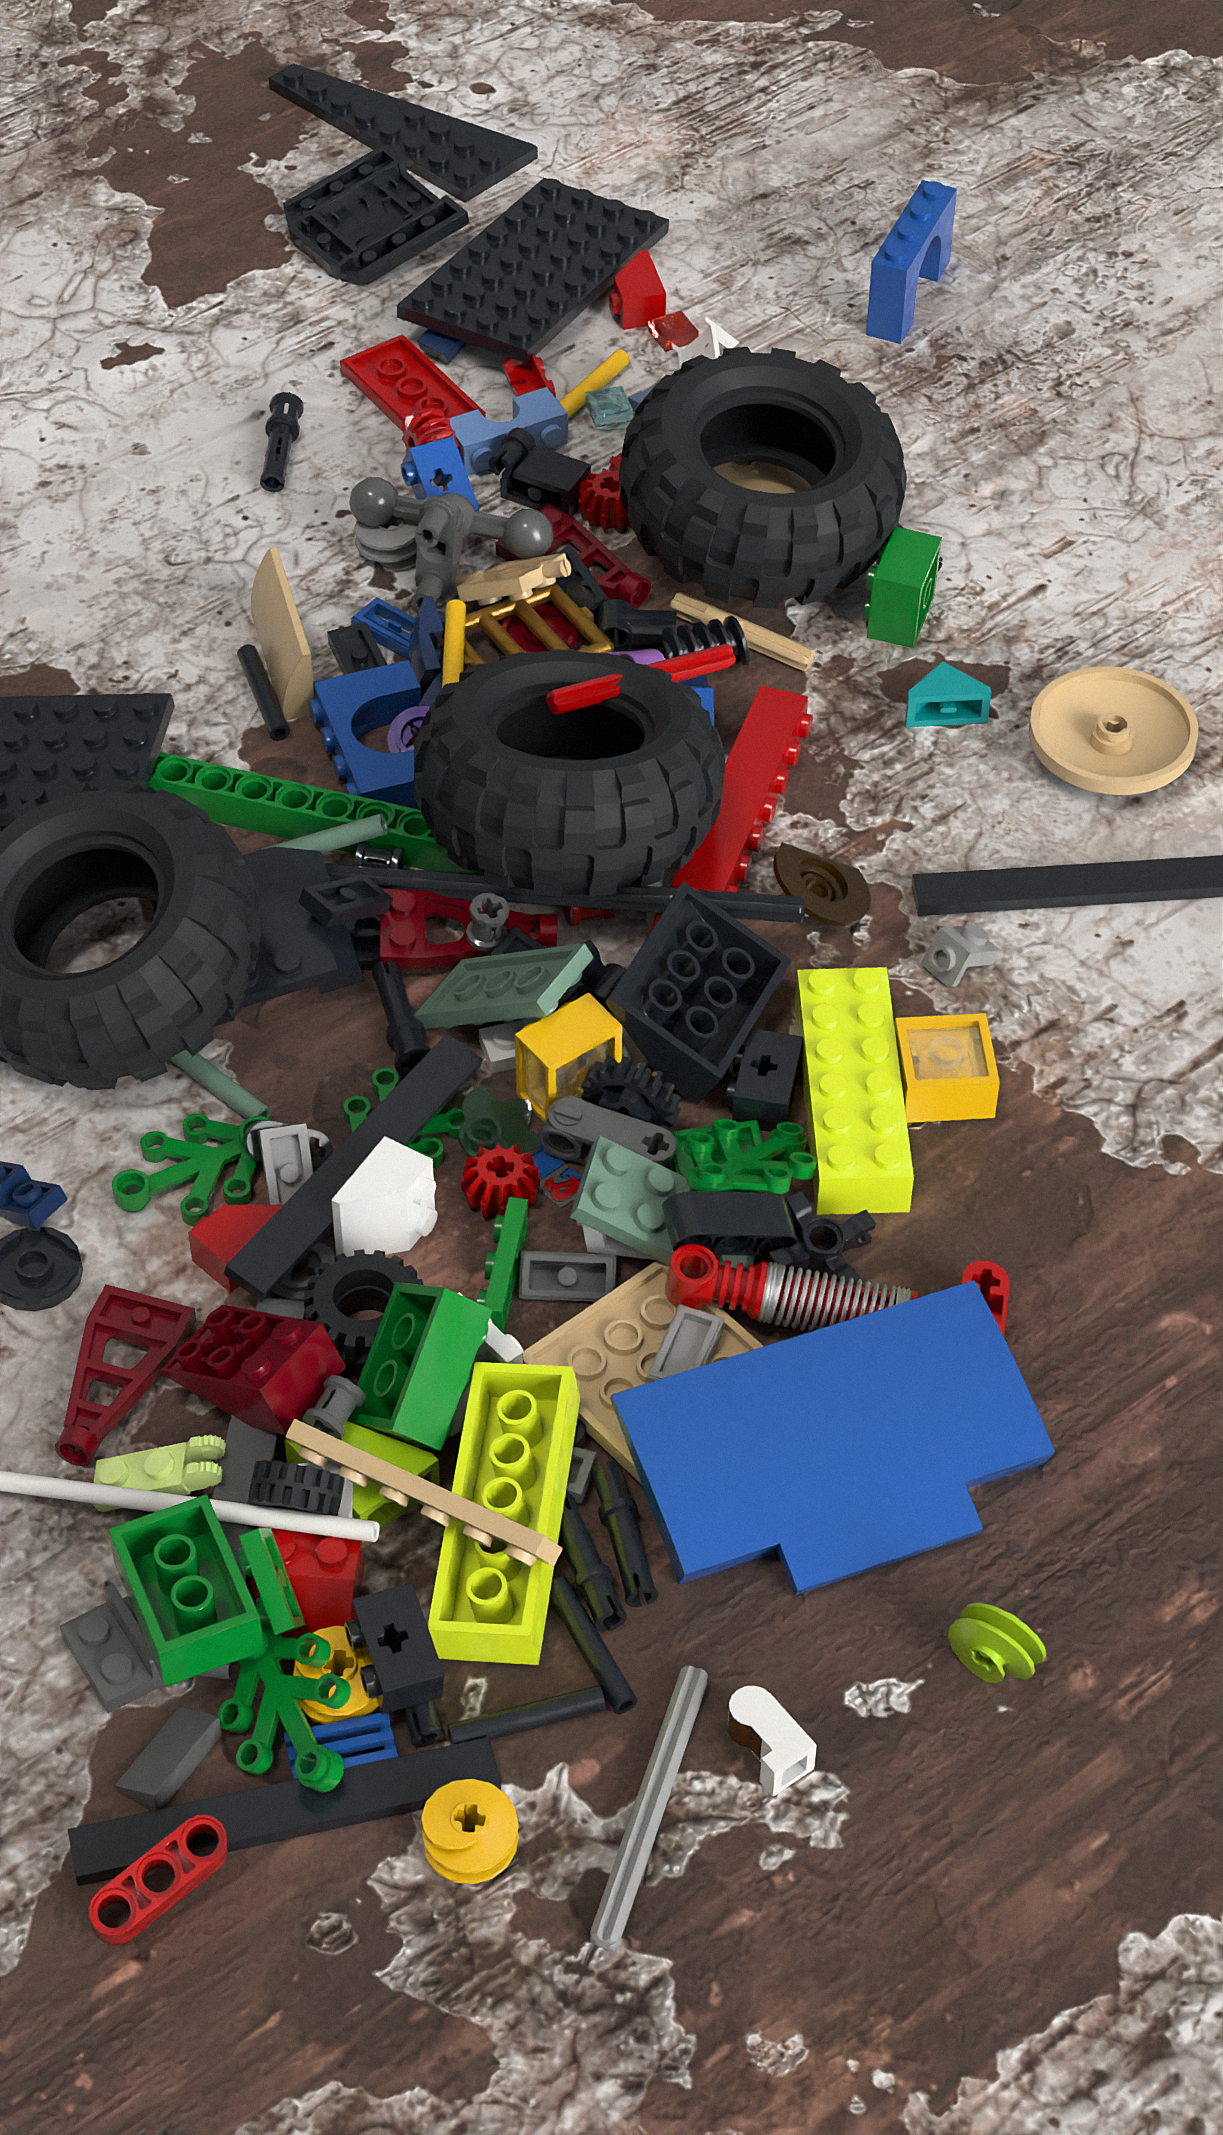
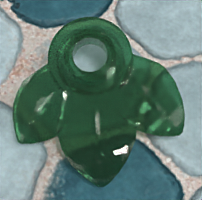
(496, 1121)

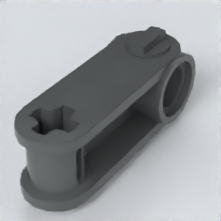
(575, 1125)

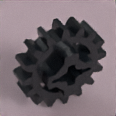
(631, 1091)

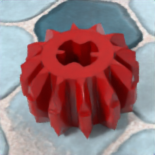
(426, 427)
(602, 502)
(498, 1175)

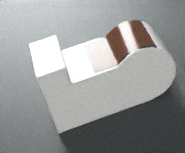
(773, 1737)

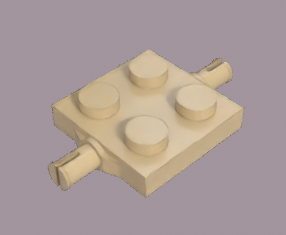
(512, 579)

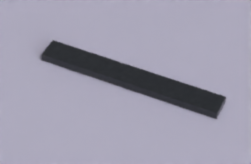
(1068, 885)
(309, 1210)
(284, 1808)

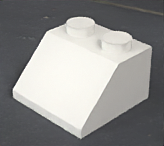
(385, 1202)

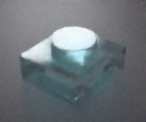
(609, 406)

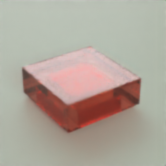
(672, 329)

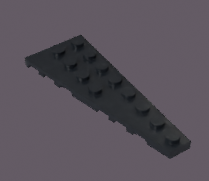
(434, 145)

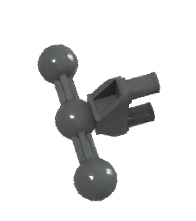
(441, 530)

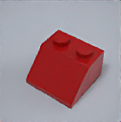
(323, 1574)

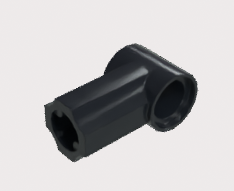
(632, 626)

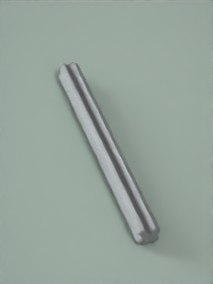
(648, 1809)

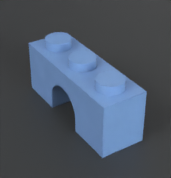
(534, 411)

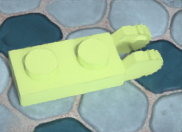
(165, 1469)

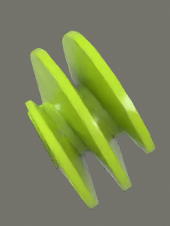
(995, 1643)

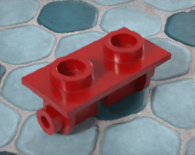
(527, 376)

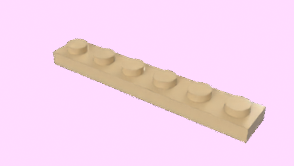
(438, 1503)

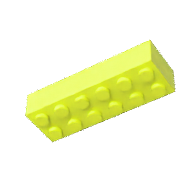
(853, 1091)
(517, 1465)

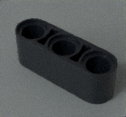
(730, 1222)

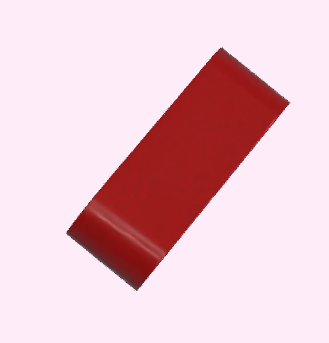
(148, 1905)

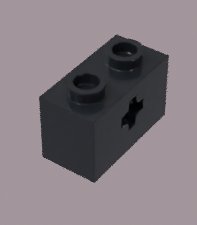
(766, 1078)
(394, 1620)

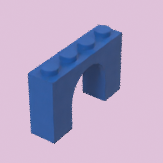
(913, 249)
(354, 706)

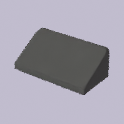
(566, 1276)
(170, 1758)

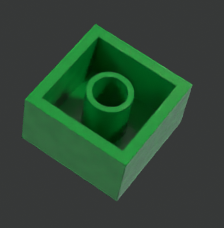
(902, 586)

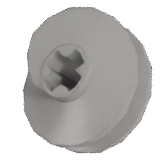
(389, 544)

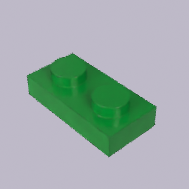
(263, 1561)

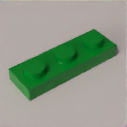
(504, 1264)

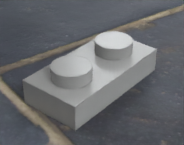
(285, 1161)

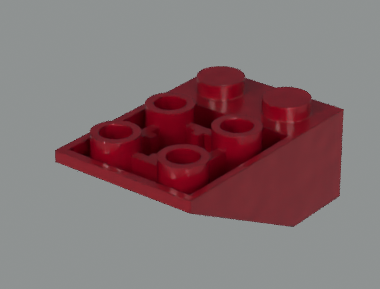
(257, 1365)

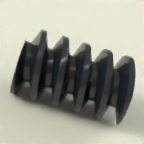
(703, 637)

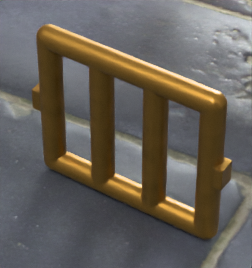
(487, 619)

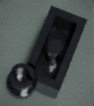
(538, 474)

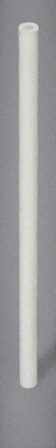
(156, 1501)

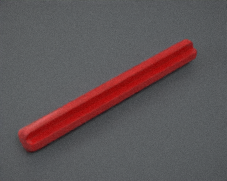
(604, 688)

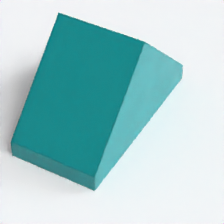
(947, 698)

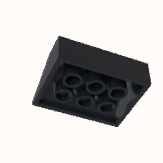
(695, 991)

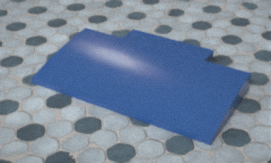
(835, 1442)

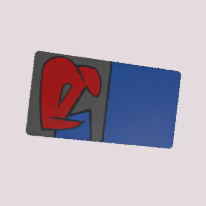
(556, 1178)

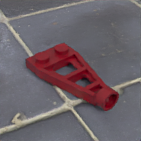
(617, 582)
(404, 929)
(130, 1319)

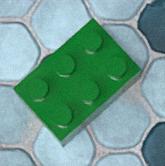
(420, 1364)
(186, 1590)

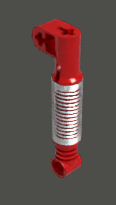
(803, 1298)

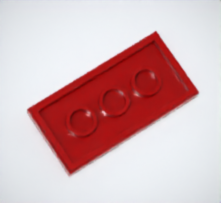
(404, 381)

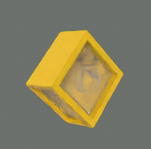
(561, 1049)
(947, 1067)

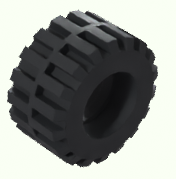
(350, 1287)

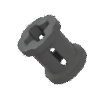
(494, 916)
(335, 1406)

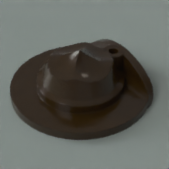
(831, 889)

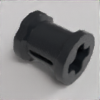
(367, 855)

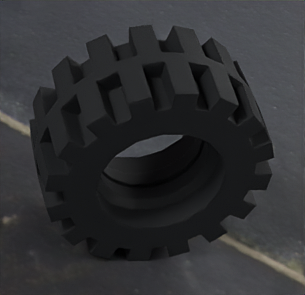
(295, 1488)

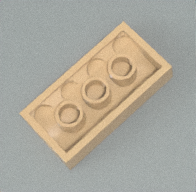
(282, 637)

